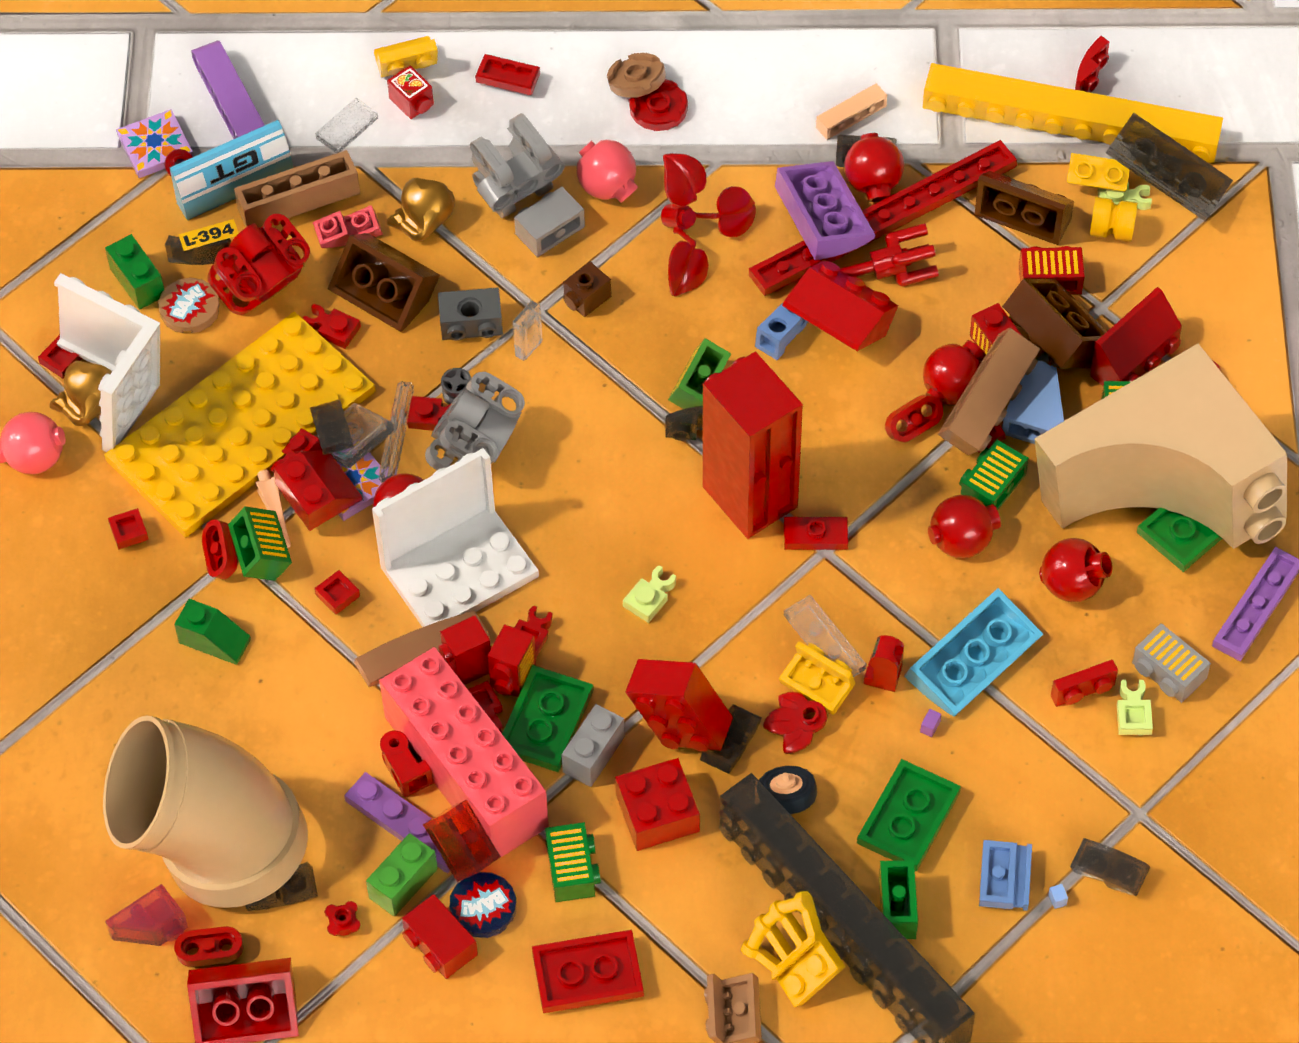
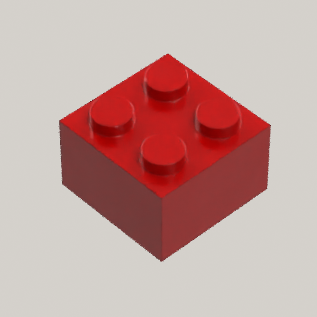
(657, 804)

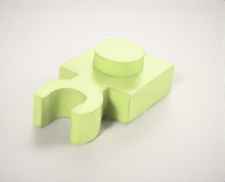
(1131, 195)
(649, 597)
(1134, 714)

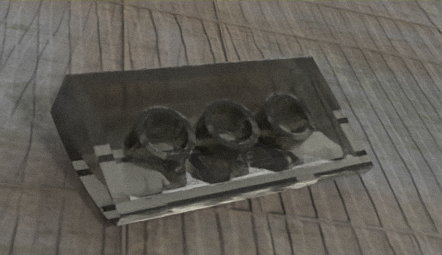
(1169, 166)

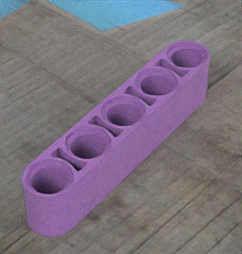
(226, 89)

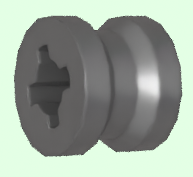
(451, 381)

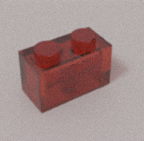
(461, 840)

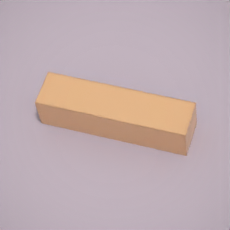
(851, 111)

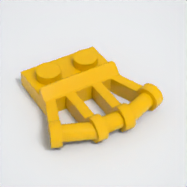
(806, 967)

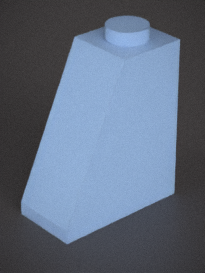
(1036, 406)

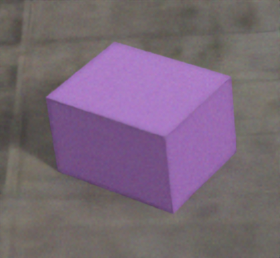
(930, 723)

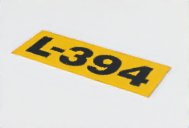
(208, 234)

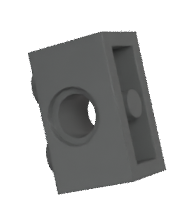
(479, 303)

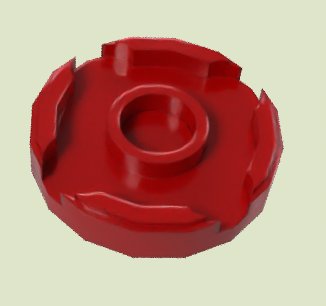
(661, 108)

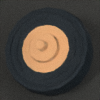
(791, 787)

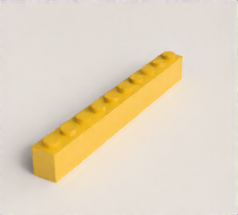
(1061, 109)

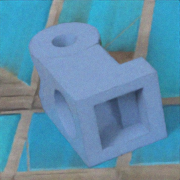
(778, 331)

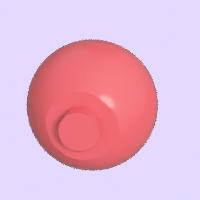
(607, 170)
(31, 443)

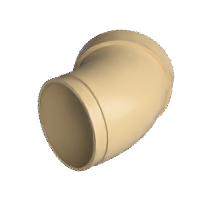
(205, 809)

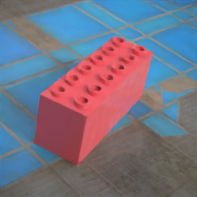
(464, 750)

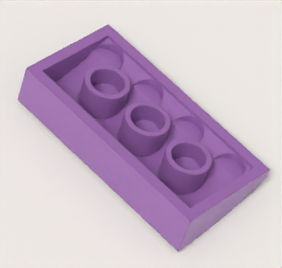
(823, 209)

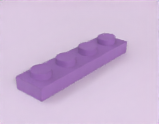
(1257, 604)
(391, 812)

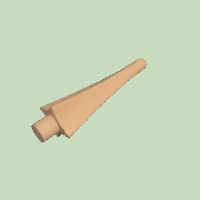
(271, 498)

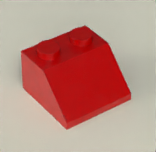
(315, 487)

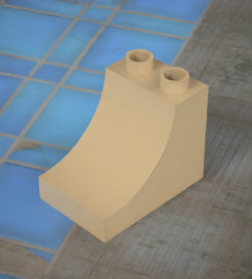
(1171, 444)

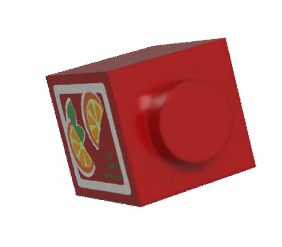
(410, 92)

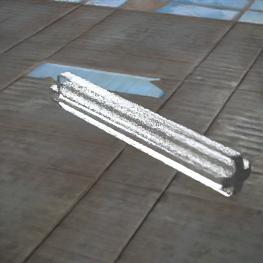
(395, 440)

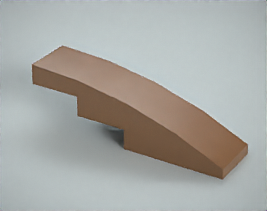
(399, 651)

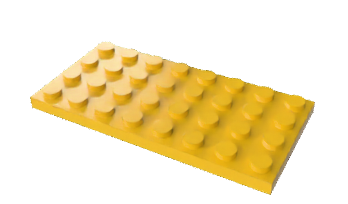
(235, 423)

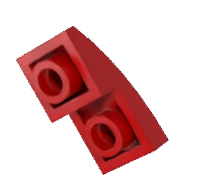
(1092, 62)

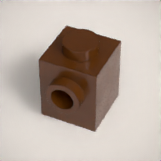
(586, 289)

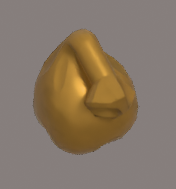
(423, 209)
(81, 393)

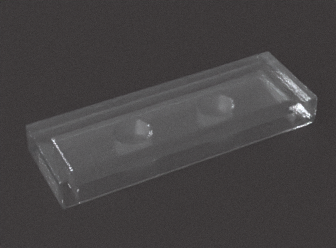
(817, 628)

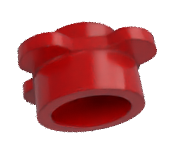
(345, 927)

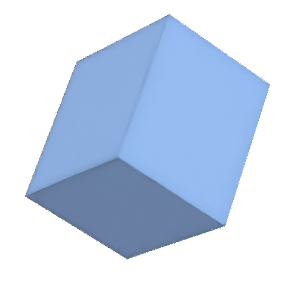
(1058, 896)

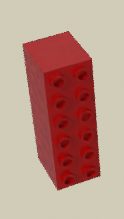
(751, 444)

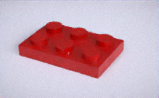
(587, 971)

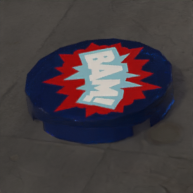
(483, 904)

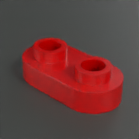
(912, 419)
(219, 550)
(209, 945)

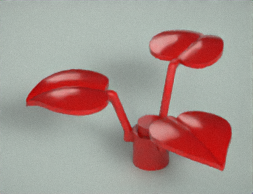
(736, 212)

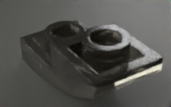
(197, 256)
(684, 423)
(331, 427)
(738, 737)
(1111, 866)
(297, 889)

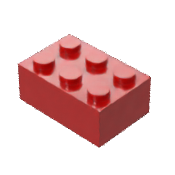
(679, 704)

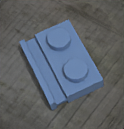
(1005, 875)

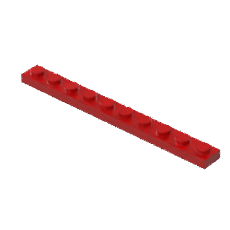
(892, 212)

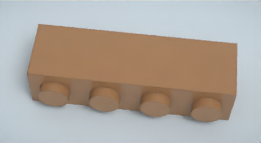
(298, 189)
(989, 392)

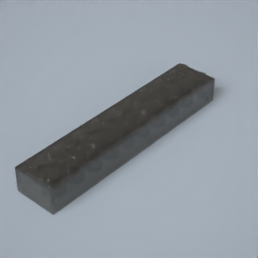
(848, 919)

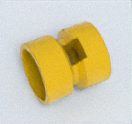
(1113, 219)

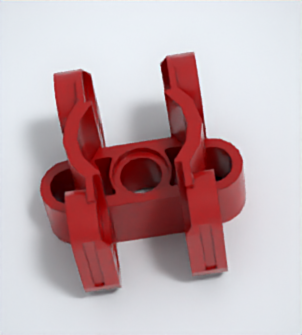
(258, 263)

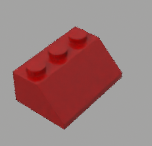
(841, 305)
(1137, 341)
(243, 1002)

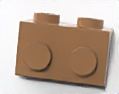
(733, 1009)

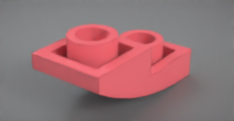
(336, 228)

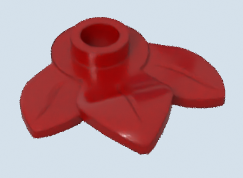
(791, 721)

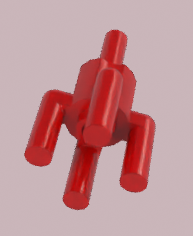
(894, 260)

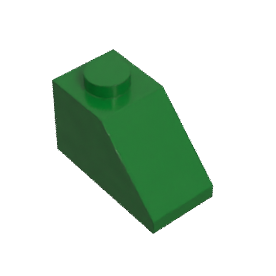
(210, 632)

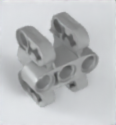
(529, 171)
(475, 422)

